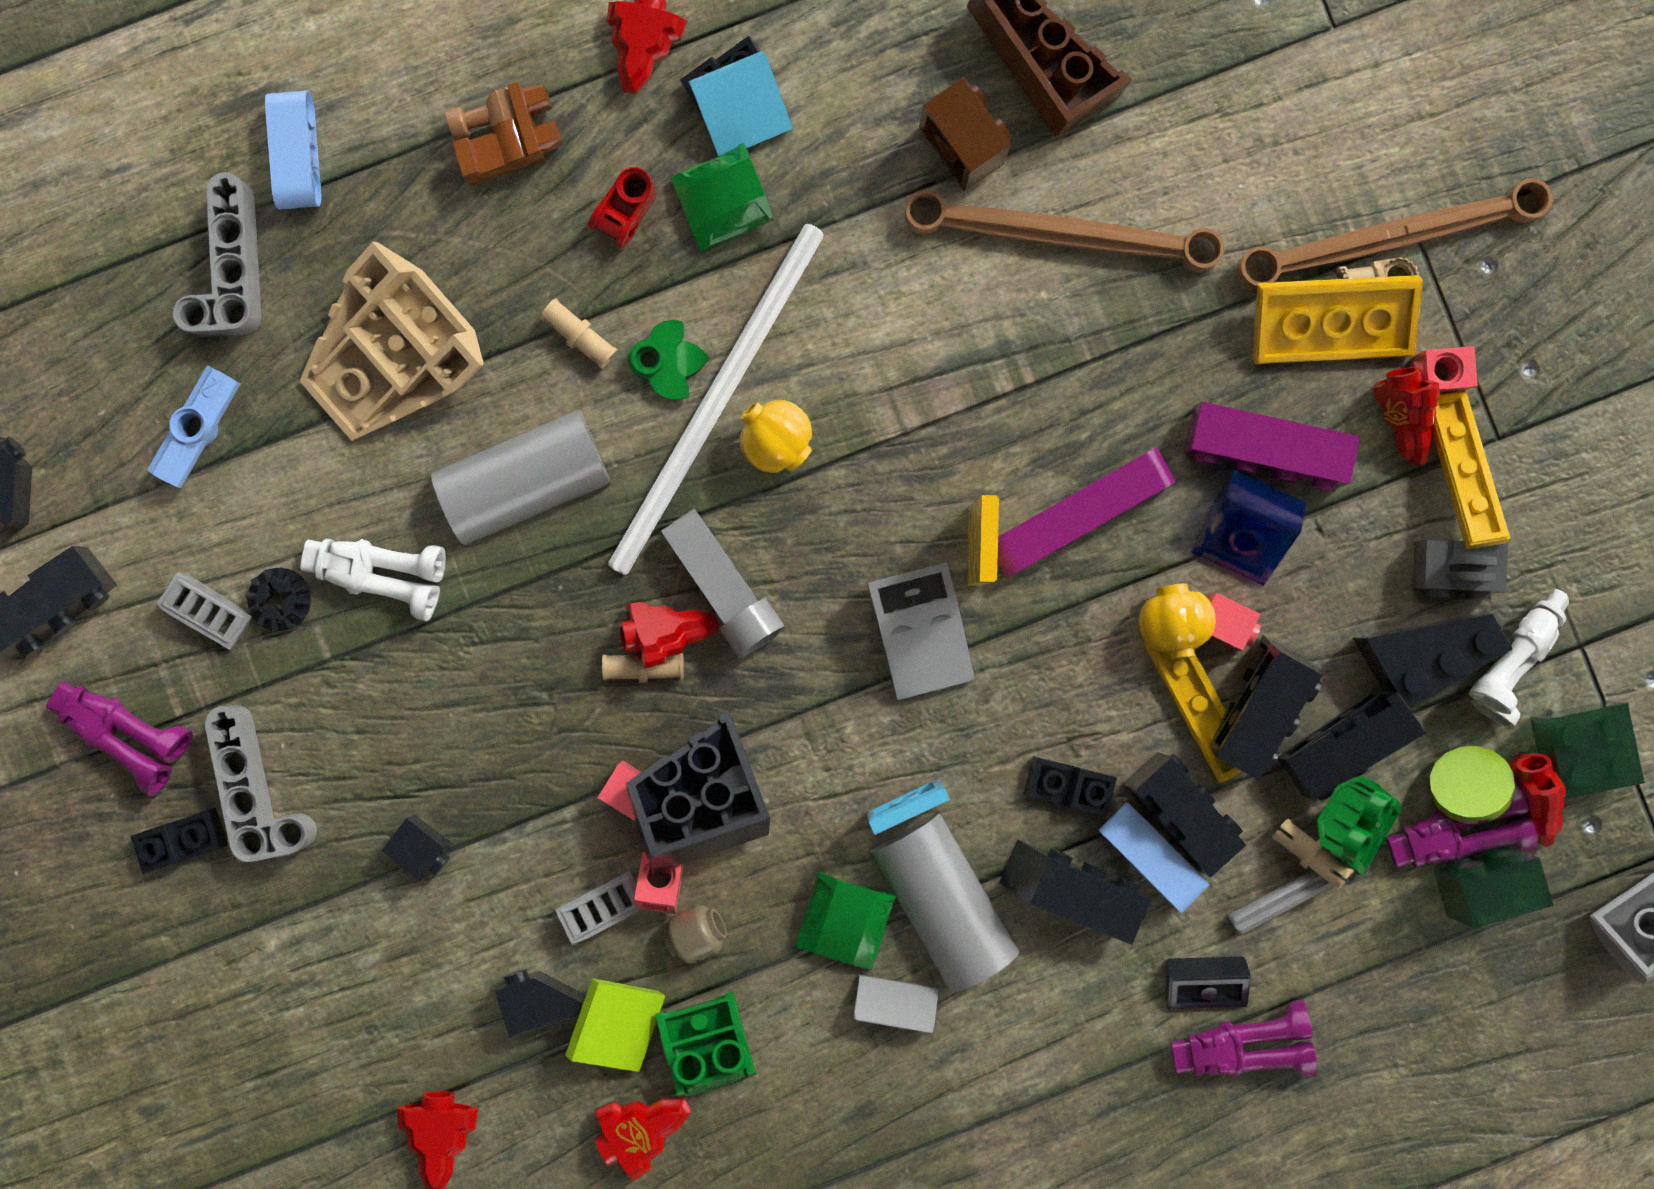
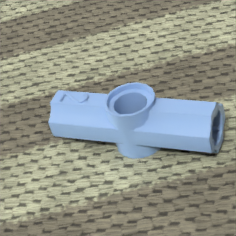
(180, 450)

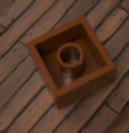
(965, 133)

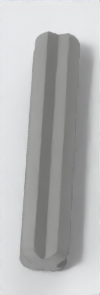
(1279, 901)

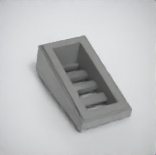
(175, 591)
(569, 922)

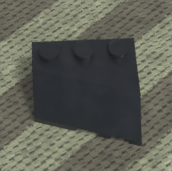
(698, 799)

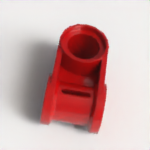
(622, 208)

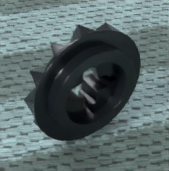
(294, 607)

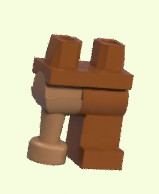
(514, 138)

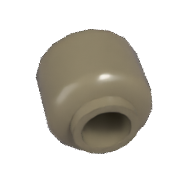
(695, 934)

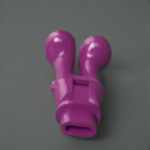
(96, 722)
(1439, 838)
(1222, 1053)

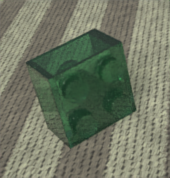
(1590, 747)
(1493, 887)

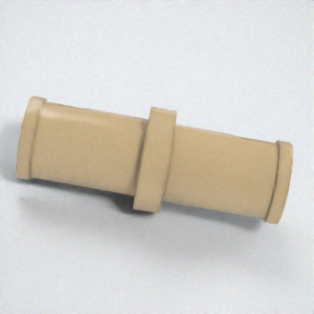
(578, 333)
(630, 668)
(1312, 854)

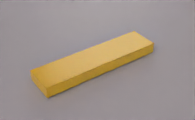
(1467, 473)
(1196, 704)

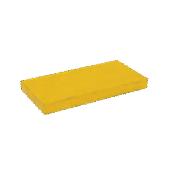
(1336, 319)
(982, 541)

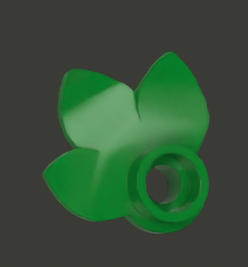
(673, 360)

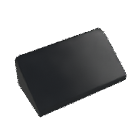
(1207, 982)

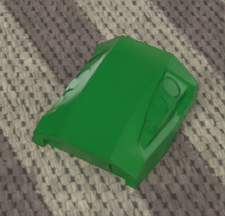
(722, 198)
(1357, 821)
(844, 921)
(706, 1045)

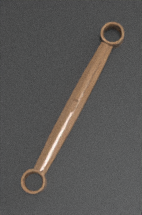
(1064, 231)
(1397, 233)

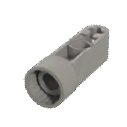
(746, 620)

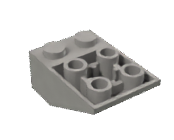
(921, 630)

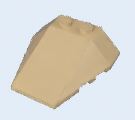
(388, 346)

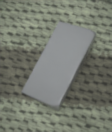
(896, 1004)

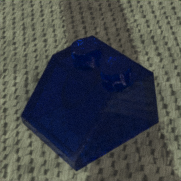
(1250, 527)

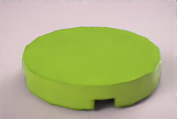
(1472, 784)

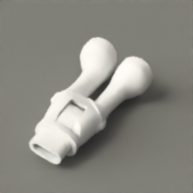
(352, 567)
(1530, 643)

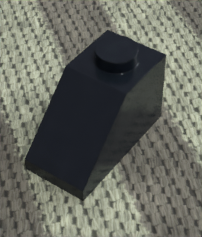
(14, 484)
(535, 1001)

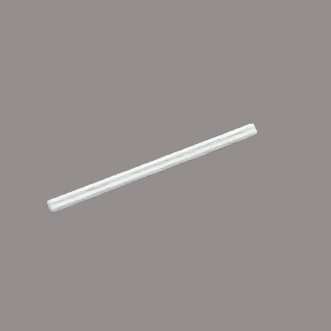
(716, 399)

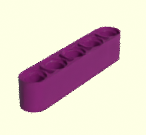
(1083, 512)

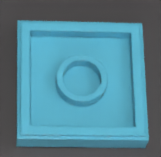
(741, 103)
(907, 806)

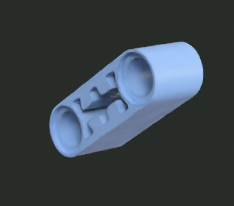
(293, 150)
(1154, 858)

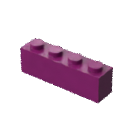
(1271, 445)

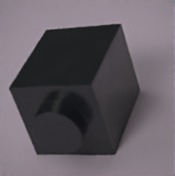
(418, 848)

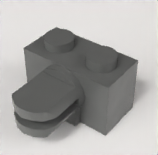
(1449, 567)

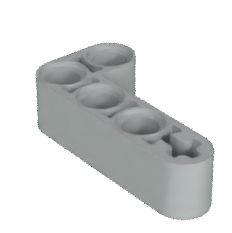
(223, 258)
(251, 781)

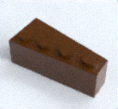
(1049, 60)

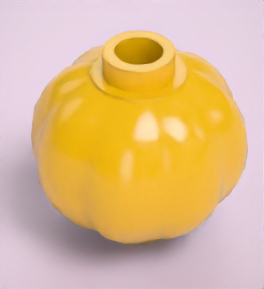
(775, 436)
(1177, 621)

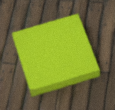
(615, 1025)

